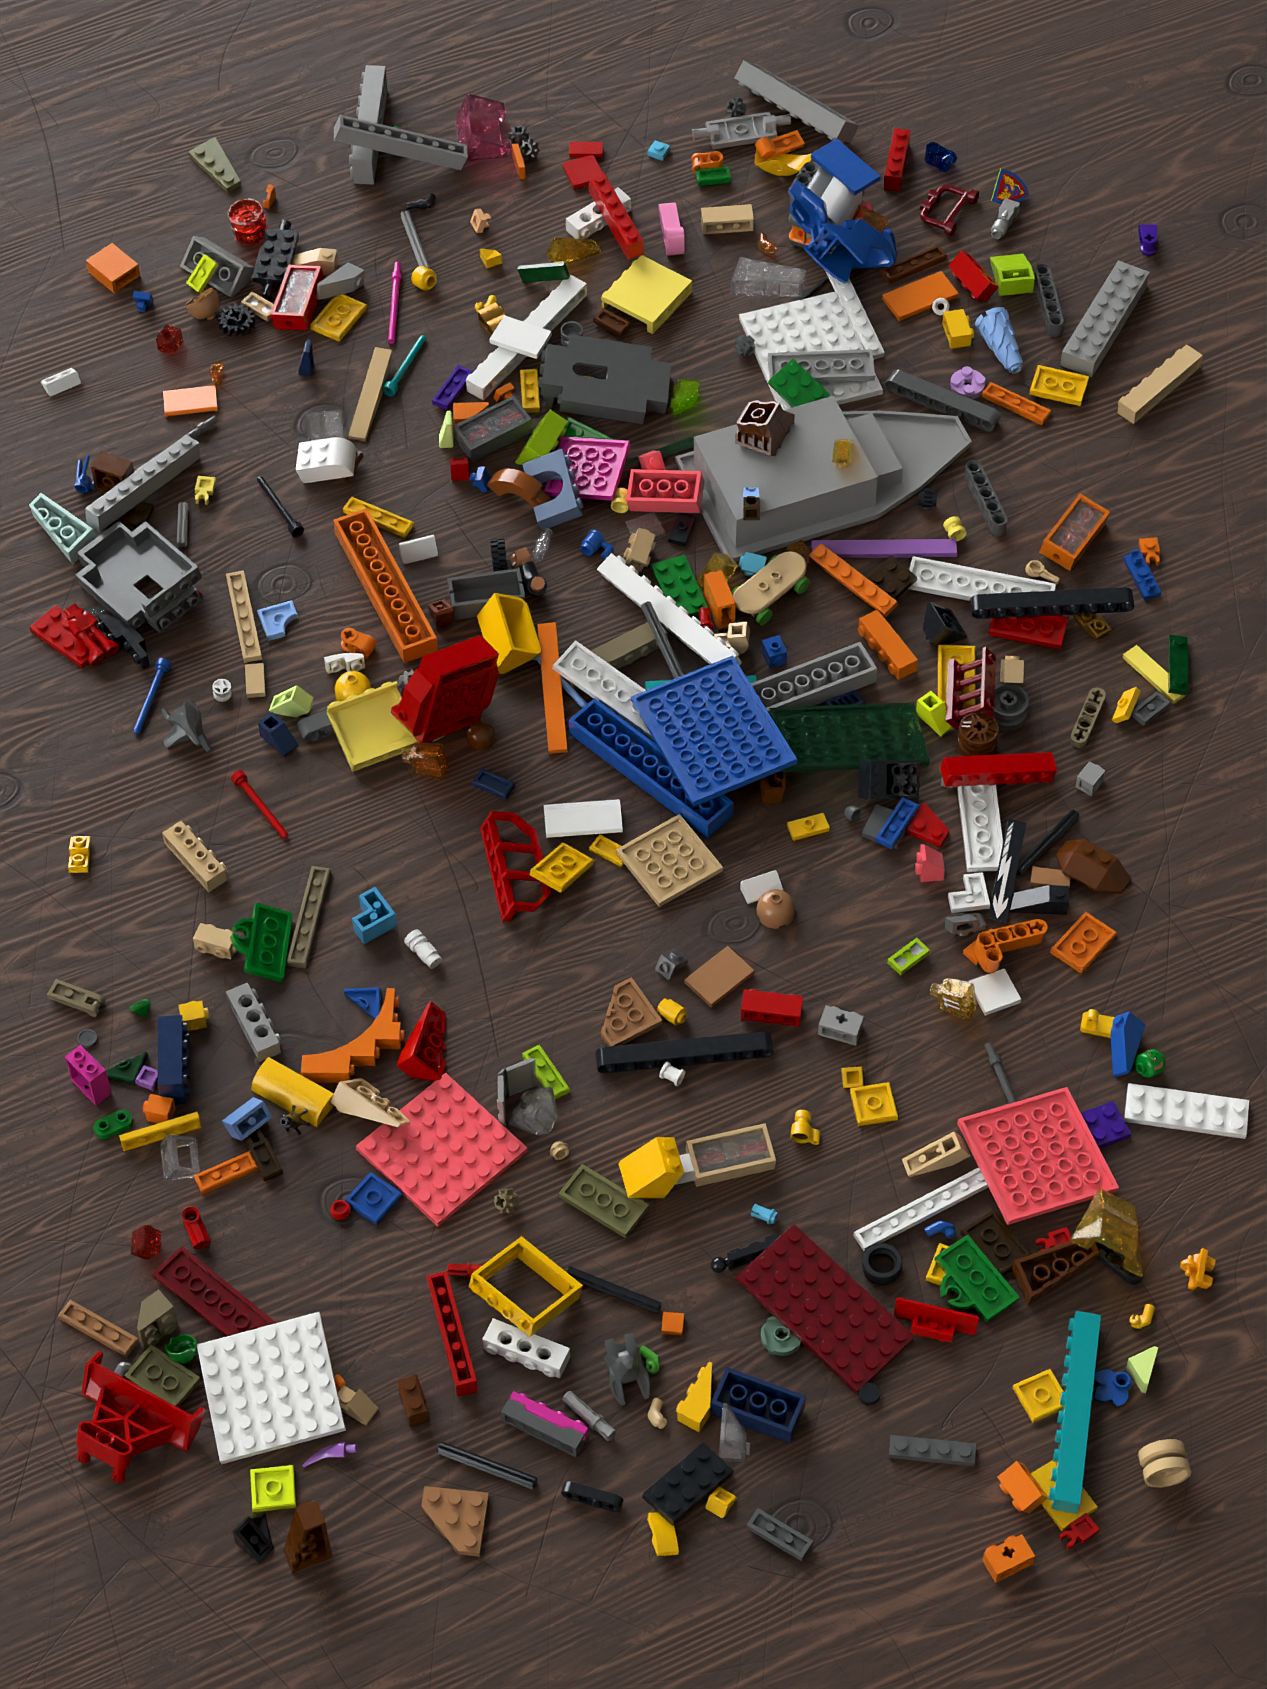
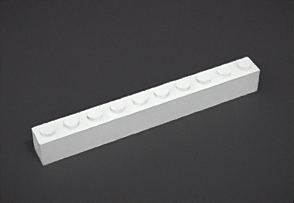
(547, 316)
(670, 616)

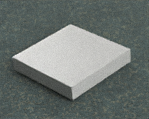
(995, 992)

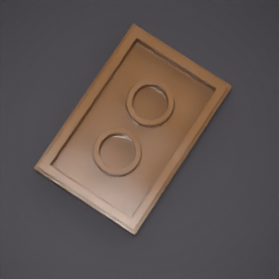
(719, 976)

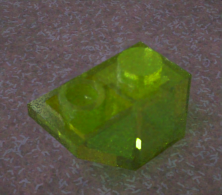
(686, 396)

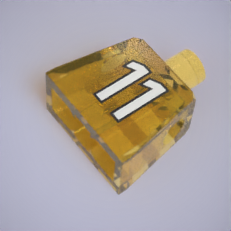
(956, 997)

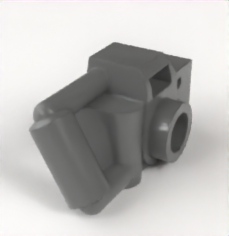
(965, 923)

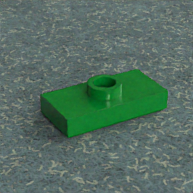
(713, 176)

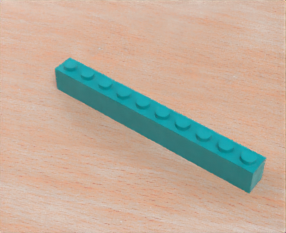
(1075, 1412)

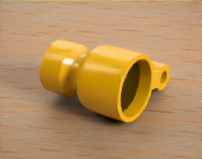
(802, 1131)

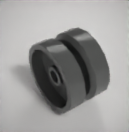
(1010, 706)

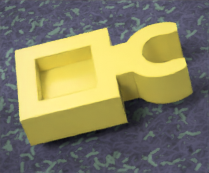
(204, 487)

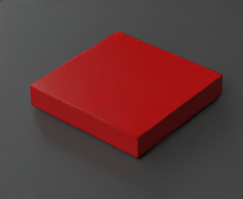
(580, 170)

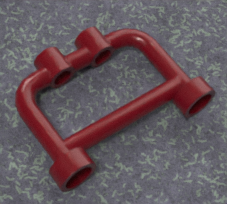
(934, 196)

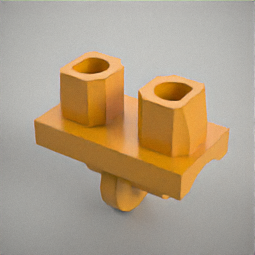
(1195, 1268)

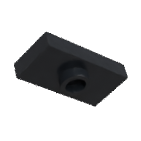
(682, 529)

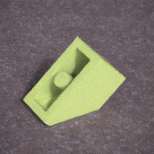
(292, 702)

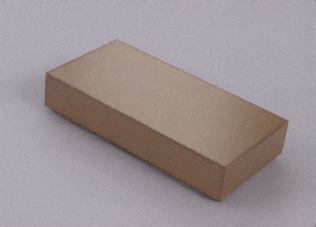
(1045, 876)

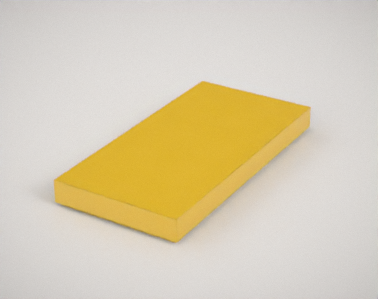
(961, 654)

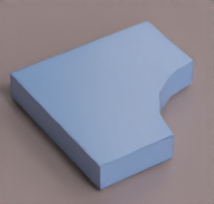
(276, 618)

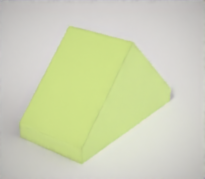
(1141, 1367)

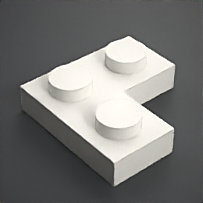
(973, 898)

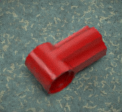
(195, 1228)

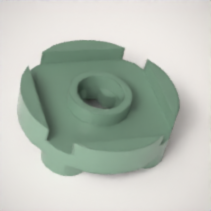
(775, 1345)

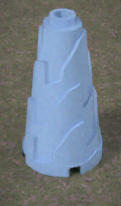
(1000, 338)

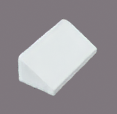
(61, 382)
(418, 549)
(755, 887)

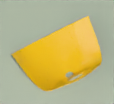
(783, 164)

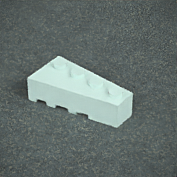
(63, 527)

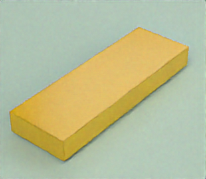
(530, 390)

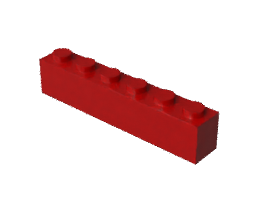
(616, 216)
(998, 769)
(452, 1333)

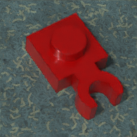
(1054, 1238)
(1081, 1529)

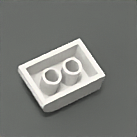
(325, 459)

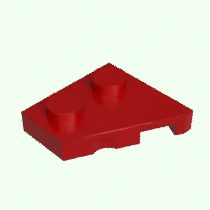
(928, 827)

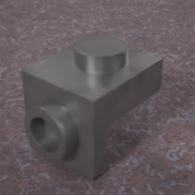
(670, 962)

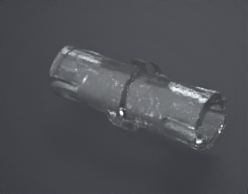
(542, 544)

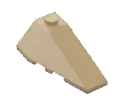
(363, 1100)

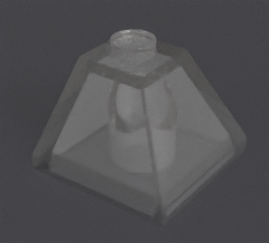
(732, 1438)

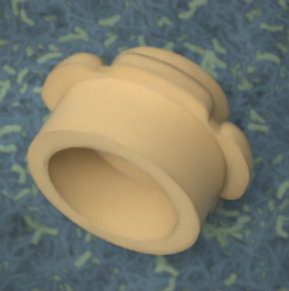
(559, 1150)

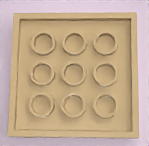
(669, 860)

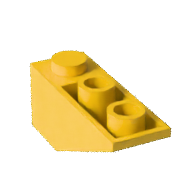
(696, 1407)

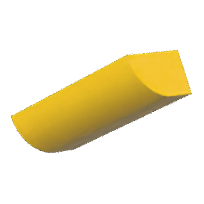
(289, 1088)

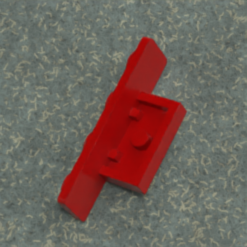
(935, 1321)

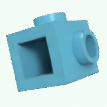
(751, 563)

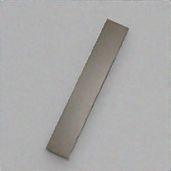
(308, 917)

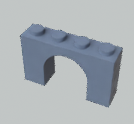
(566, 504)

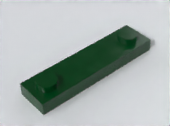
(1177, 664)

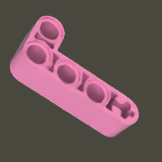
(671, 229)

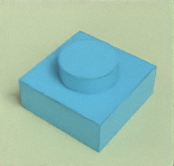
(658, 150)

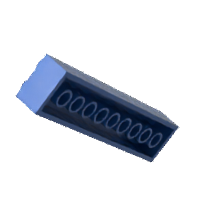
(644, 765)

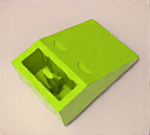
(1012, 274)

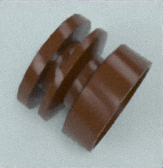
(977, 735)

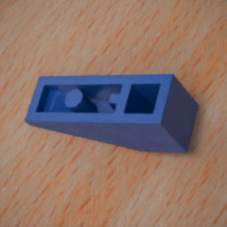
(1125, 1040)

